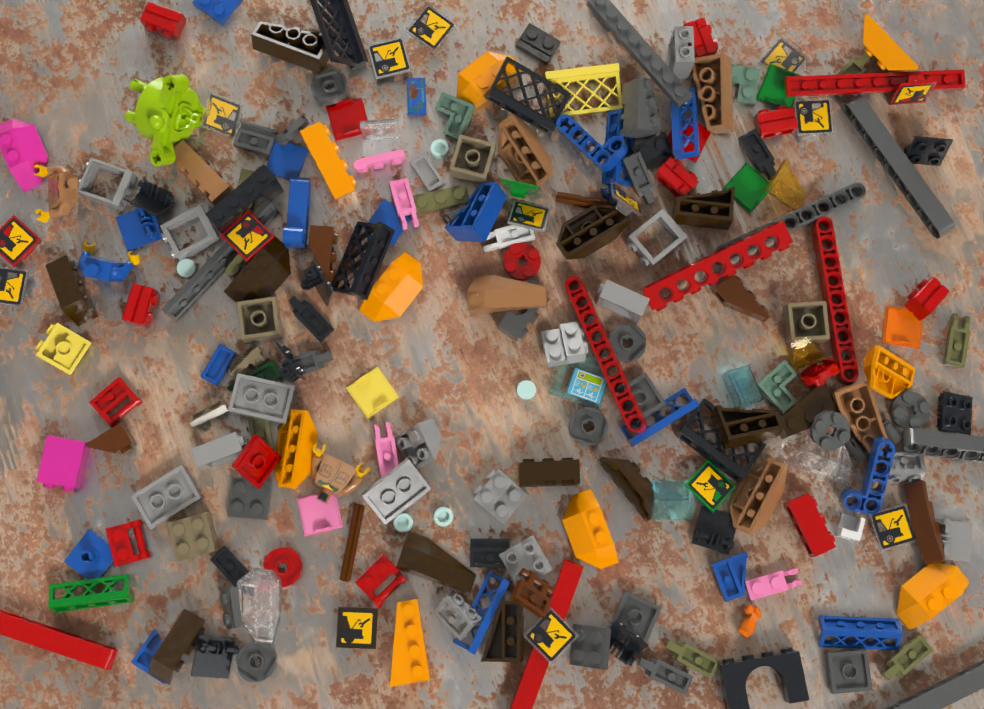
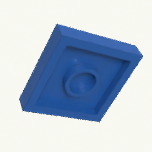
(90, 556)

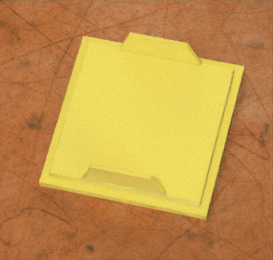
(372, 392)

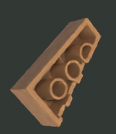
(714, 88)
(200, 174)

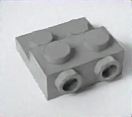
(564, 344)
(499, 496)

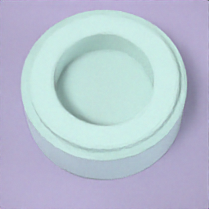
(439, 148)
(186, 268)
(526, 390)
(443, 516)
(403, 522)

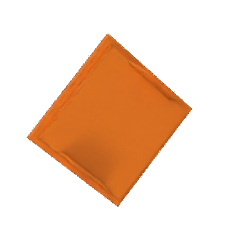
(901, 328)

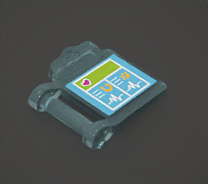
(585, 385)

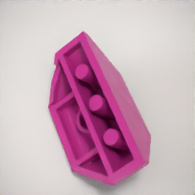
(22, 151)

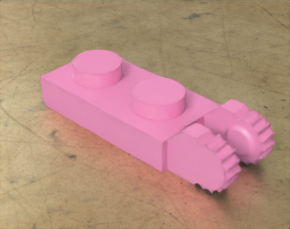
(378, 161)
(403, 201)
(385, 450)
(770, 584)

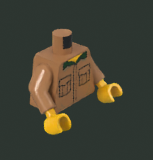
(61, 191)
(333, 475)

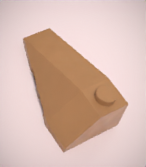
(502, 294)
(860, 408)

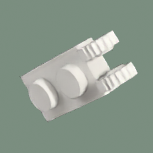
(507, 236)

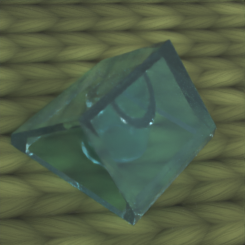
(741, 386)
(672, 501)

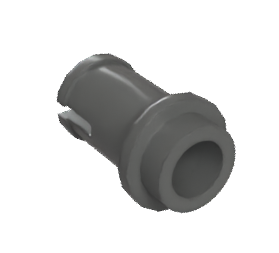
(452, 216)
(891, 432)
(857, 451)

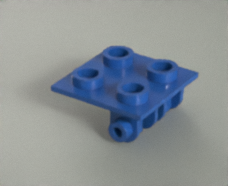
(138, 228)

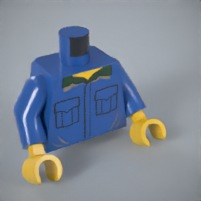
(104, 268)

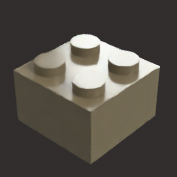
(472, 159)
(260, 320)
(806, 320)
(193, 537)

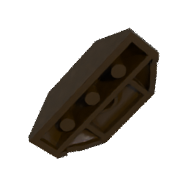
(590, 231)
(262, 274)
(630, 483)

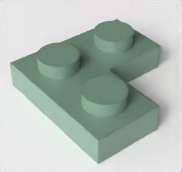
(747, 82)
(459, 112)
(773, 386)

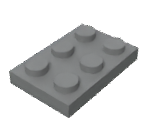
(261, 398)
(396, 491)
(166, 497)

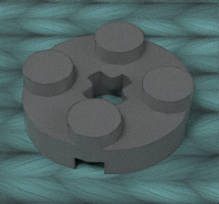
(334, 95)
(292, 130)
(637, 338)
(920, 407)
(582, 417)
(820, 425)
(245, 663)

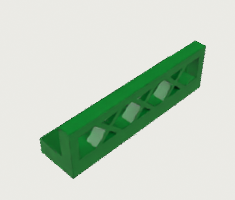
(90, 601)

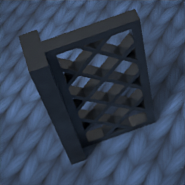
(344, 23)
(521, 110)
(368, 264)
(710, 452)

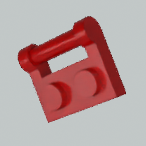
(113, 396)
(121, 546)
(376, 576)

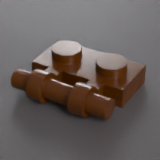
(530, 597)

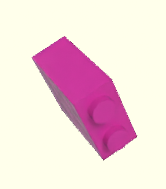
(63, 463)

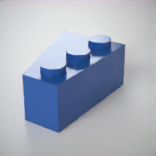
(479, 215)

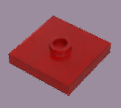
(256, 461)

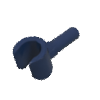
(606, 193)

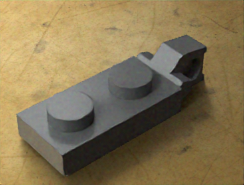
(639, 176)
(310, 361)
(666, 674)

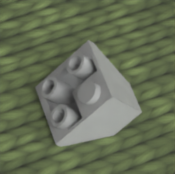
(420, 443)

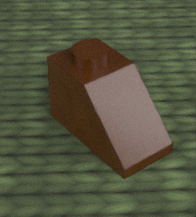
(115, 440)

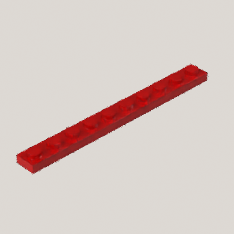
(868, 82)

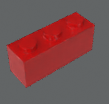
(810, 525)

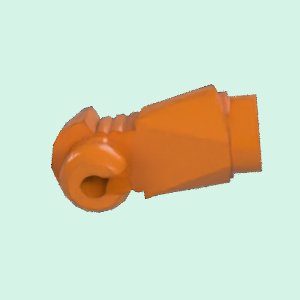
(749, 623)

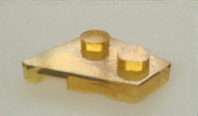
(786, 187)
(804, 353)

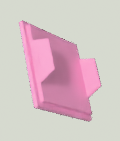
(318, 516)

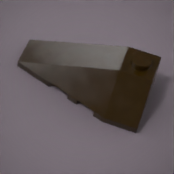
(429, 561)

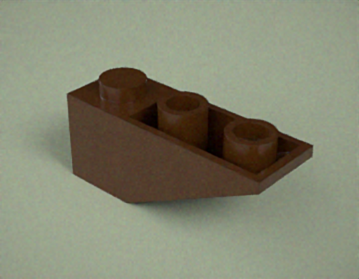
(322, 245)
(736, 297)

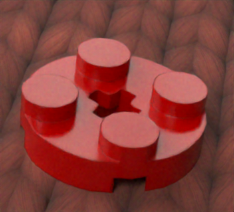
(512, 266)
(818, 374)
(294, 566)

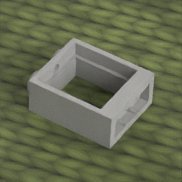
(680, 54)
(125, 188)
(672, 229)
(199, 246)
(621, 301)
(219, 451)

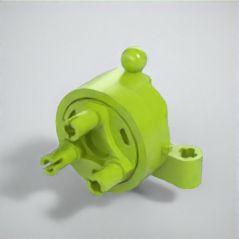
(165, 114)

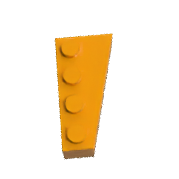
(327, 160)
(409, 647)

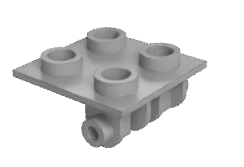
(956, 539)
(525, 555)

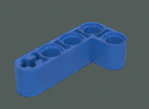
(587, 141)
(296, 232)
(872, 475)

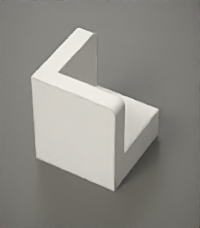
(850, 527)

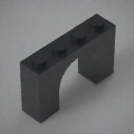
(257, 185)
(787, 665)

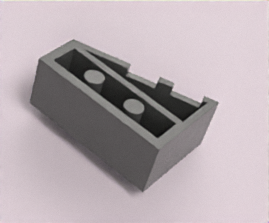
(640, 109)

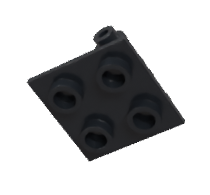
(927, 150)
(151, 198)
(314, 277)
(292, 370)
(955, 413)
(714, 531)
(625, 642)
(213, 656)

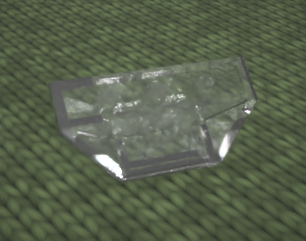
(808, 458)
(260, 604)

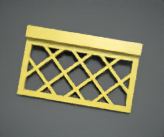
(586, 74)

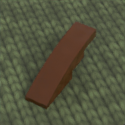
(923, 522)

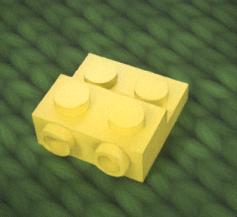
(62, 348)

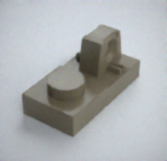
(252, 356)
(202, 418)

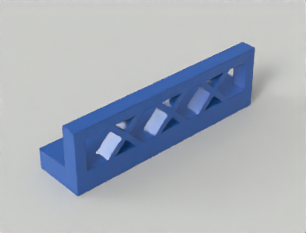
(613, 128)
(678, 128)
(665, 420)
(486, 620)
(861, 629)

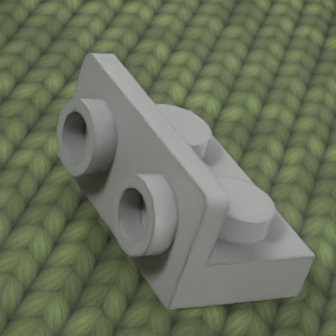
(907, 468)
(457, 615)

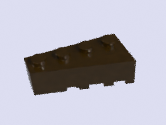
(291, 45)

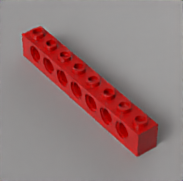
(781, 242)

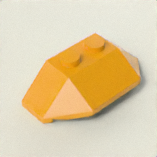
(885, 48)
(479, 75)
(394, 290)
(887, 372)
(295, 447)
(589, 531)
(929, 593)

